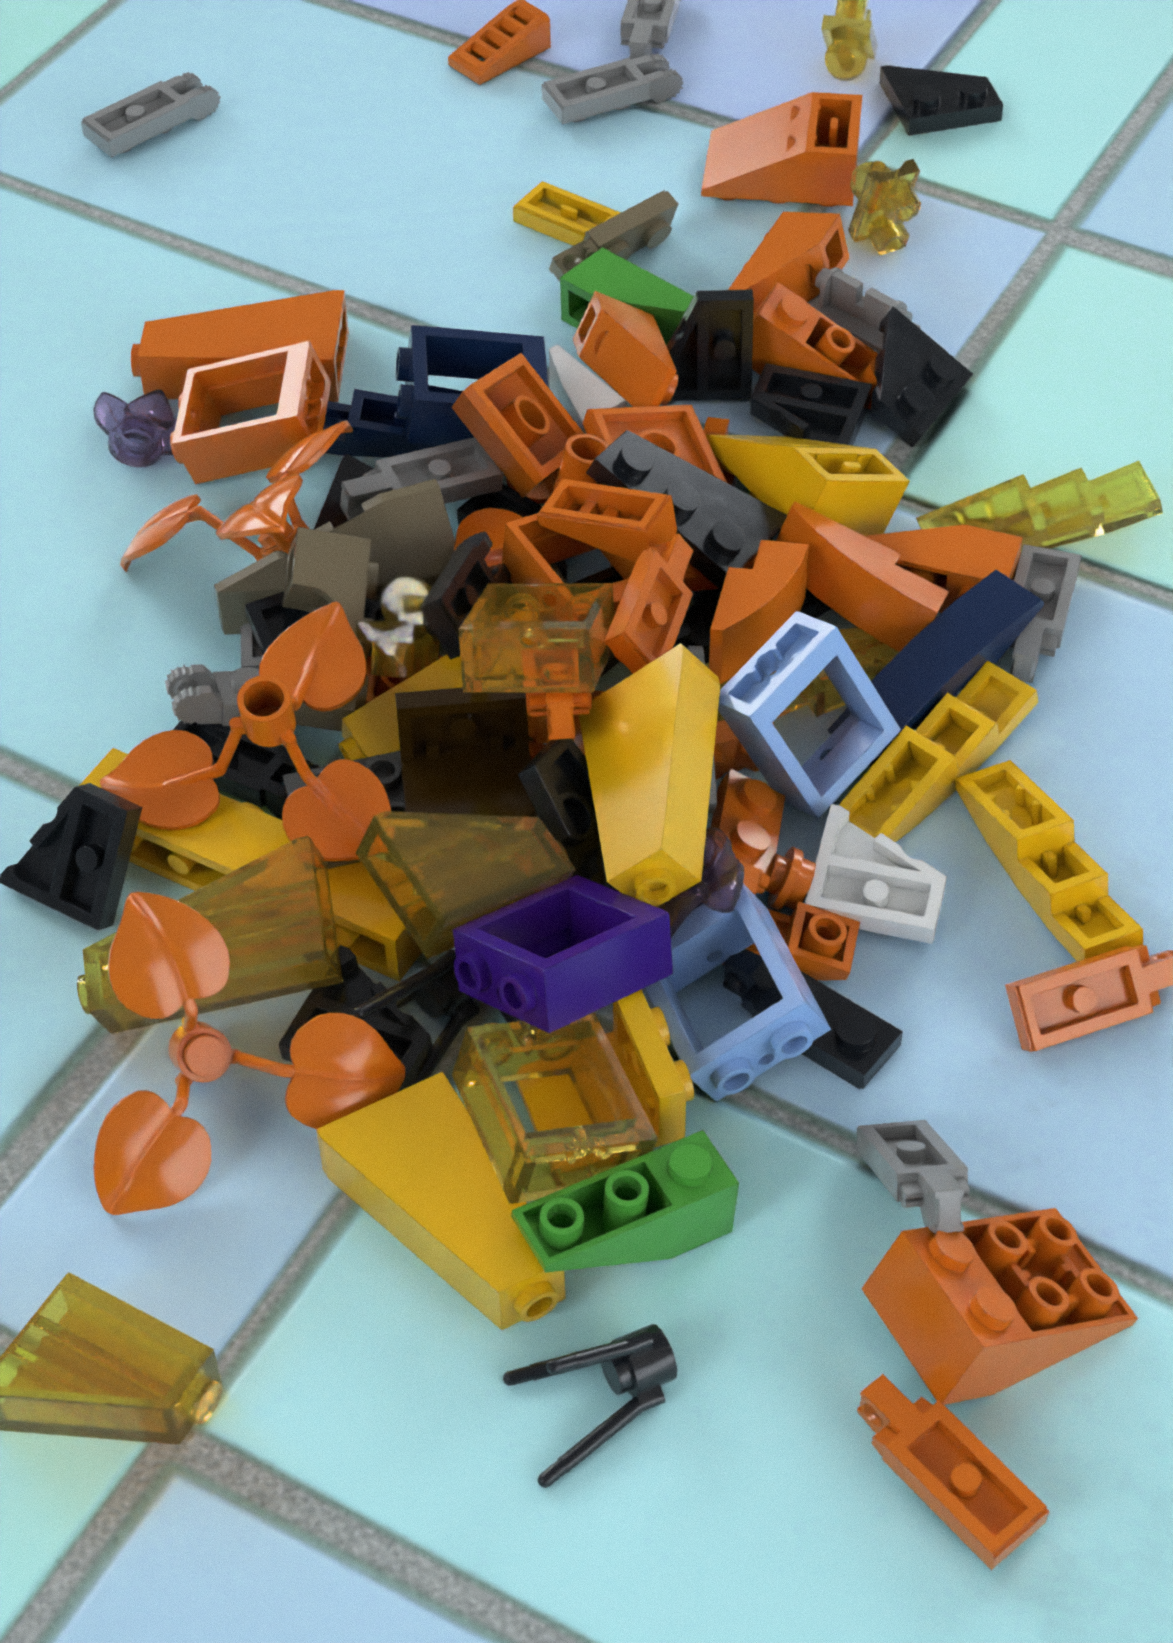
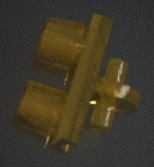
(849, 39)
(883, 204)
(402, 641)

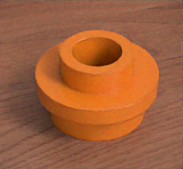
(790, 879)

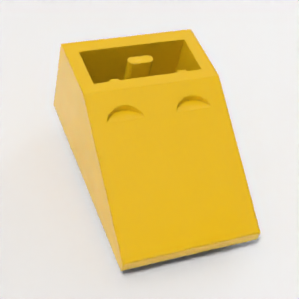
(833, 479)

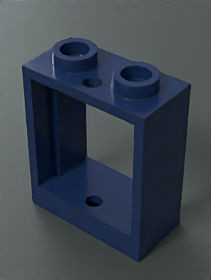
(458, 355)

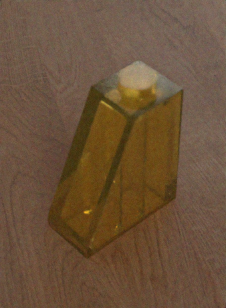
(457, 868)
(105, 1372)

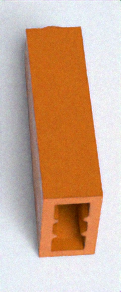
(213, 336)

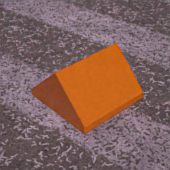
(517, 423)

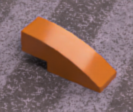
(862, 578)
(756, 604)

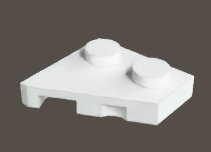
(875, 882)

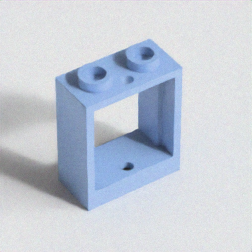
(756, 699)
(763, 1041)

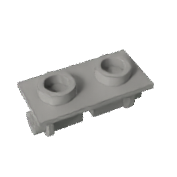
(844, 304)

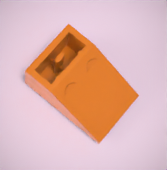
(788, 152)
(993, 1301)

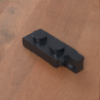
(857, 1038)

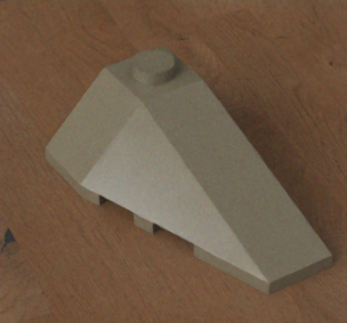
(407, 538)

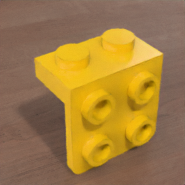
(641, 1046)

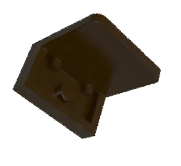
(464, 752)

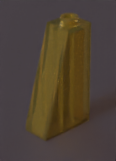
(275, 929)

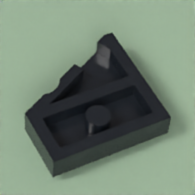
(938, 99)

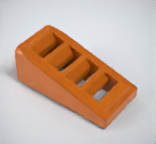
(516, 32)
(628, 521)

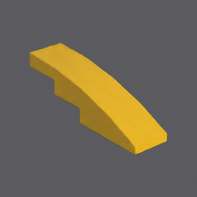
(952, 741)
(1045, 863)

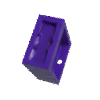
(612, 952)

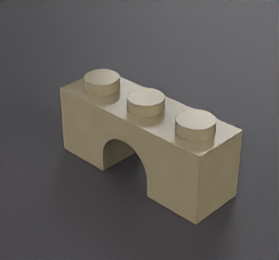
(326, 570)

